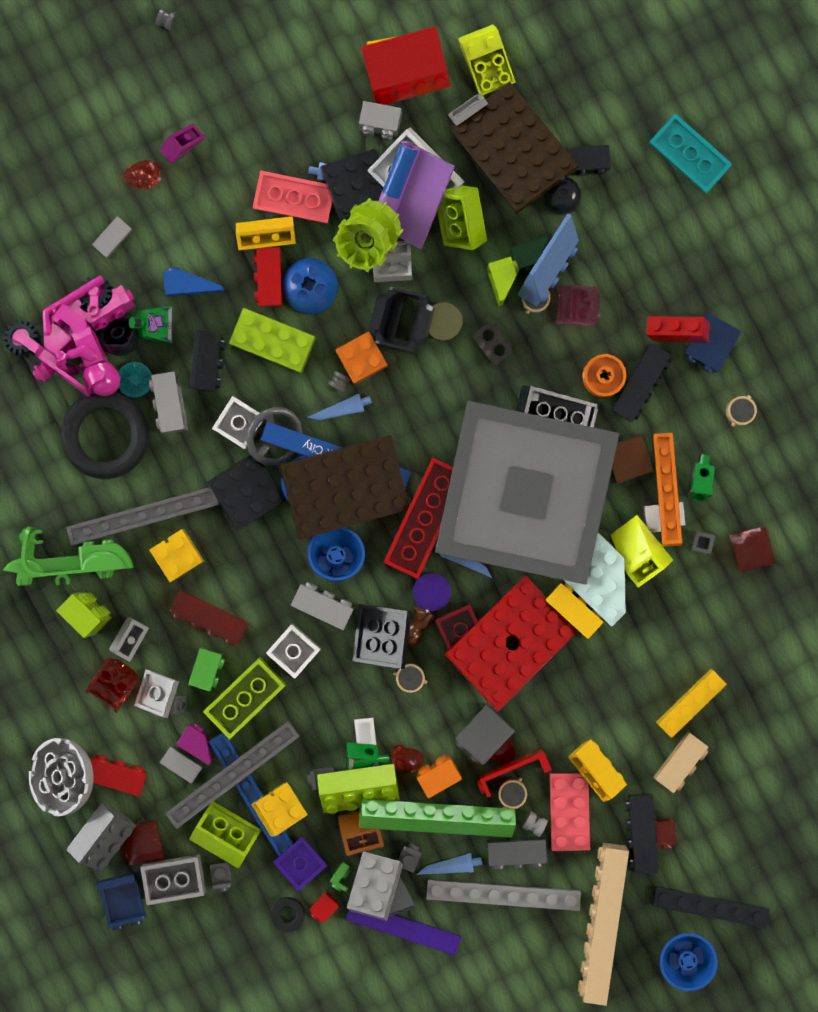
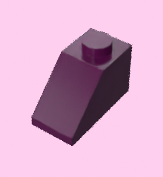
(181, 143)
(196, 743)

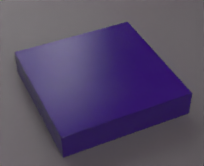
(300, 863)

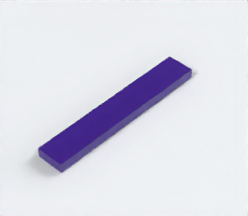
(411, 931)

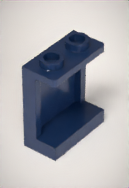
(716, 350)
(122, 900)

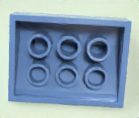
(550, 263)

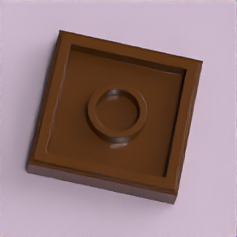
(631, 459)

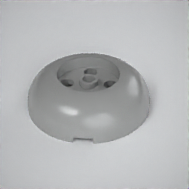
(56, 765)

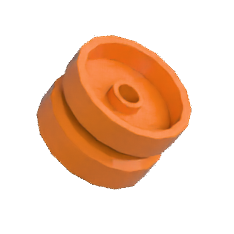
(615, 375)

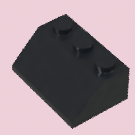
(207, 361)

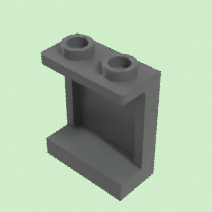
(484, 735)

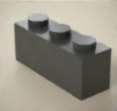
(517, 852)

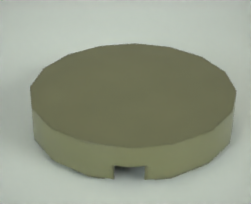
(445, 321)

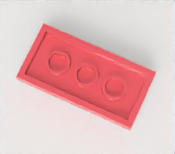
(293, 197)
(569, 812)

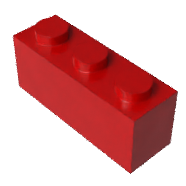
(268, 277)
(678, 329)
(118, 775)

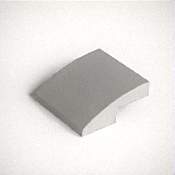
(397, 265)

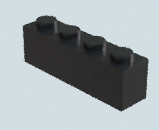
(591, 159)
(641, 382)
(642, 833)

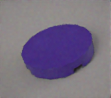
(431, 592)

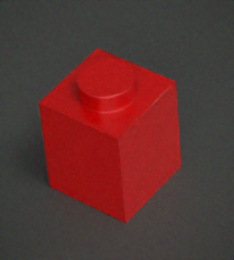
(324, 907)

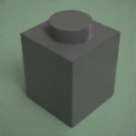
(702, 542)

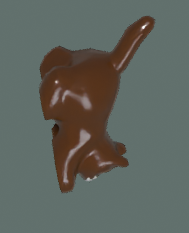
(421, 622)

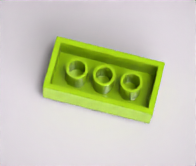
(272, 340)
(84, 613)
(244, 698)
(347, 788)

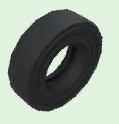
(293, 925)

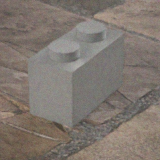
(128, 638)

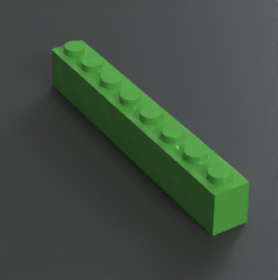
(437, 818)

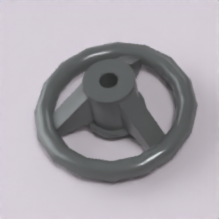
(267, 416)

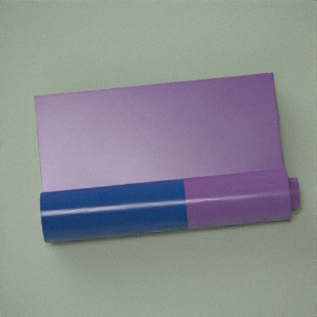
(416, 190)

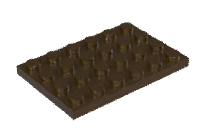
(514, 148)
(344, 487)

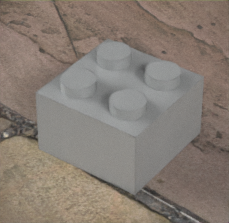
(380, 120)

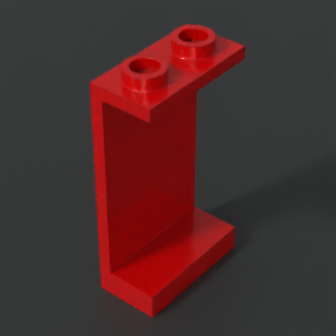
(539, 754)

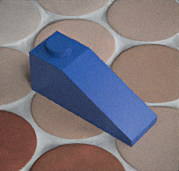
(180, 282)

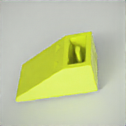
(486, 59)
(641, 551)

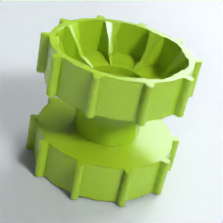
(363, 250)

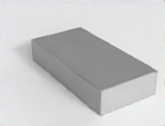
(467, 109)
(112, 237)
(181, 764)

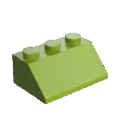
(462, 218)
(502, 277)
(225, 834)

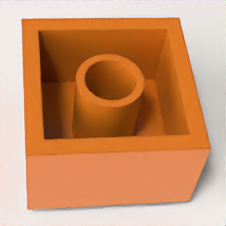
(361, 358)
(438, 776)

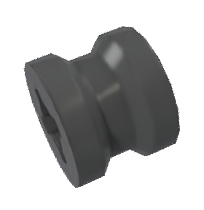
(166, 19)
(339, 381)

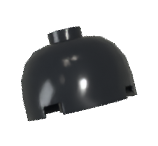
(563, 197)
(119, 337)

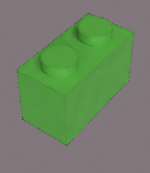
(206, 669)

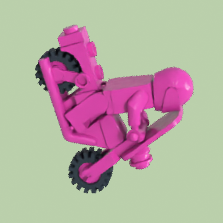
(70, 326)

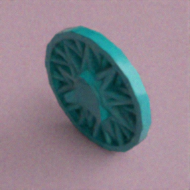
(134, 379)

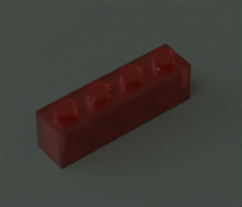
(209, 617)

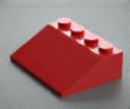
(406, 66)

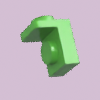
(341, 873)

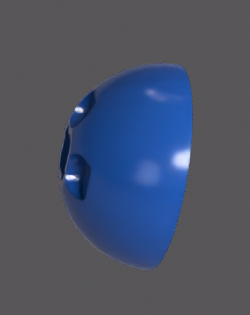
(313, 296)
(339, 545)
(697, 967)

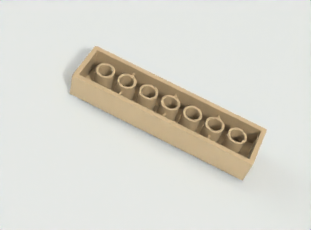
(604, 923)

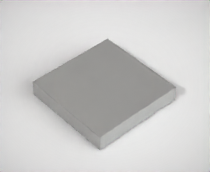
(156, 693)

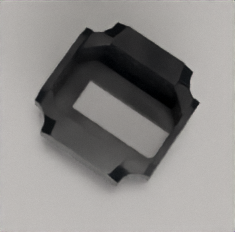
(387, 317)

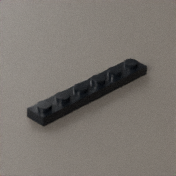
(710, 907)

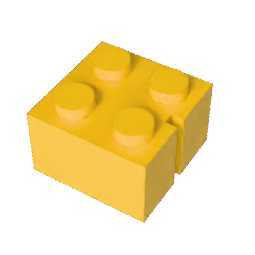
(177, 555)
(280, 810)

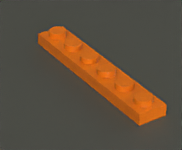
(667, 489)

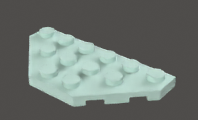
(605, 582)

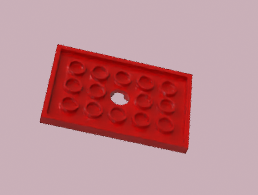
(483, 651)

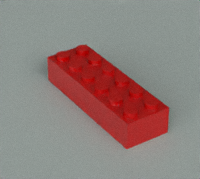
(422, 521)

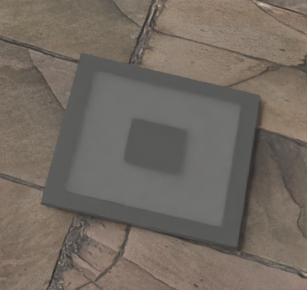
(527, 492)

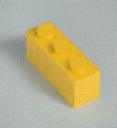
(265, 233)
(574, 609)
(597, 770)

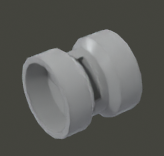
(534, 824)

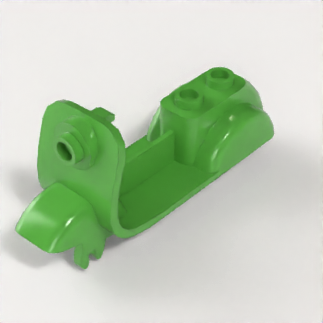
(91, 558)

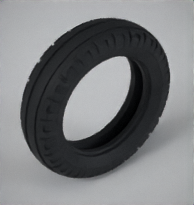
(120, 466)

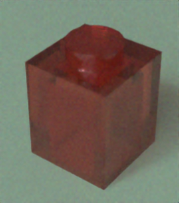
(665, 833)

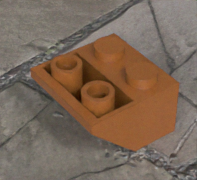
(356, 838)

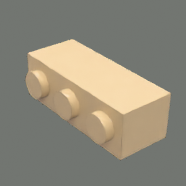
(681, 762)

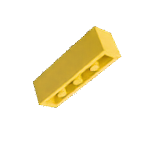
(691, 703)

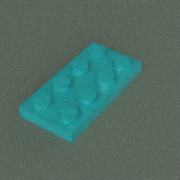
(690, 153)

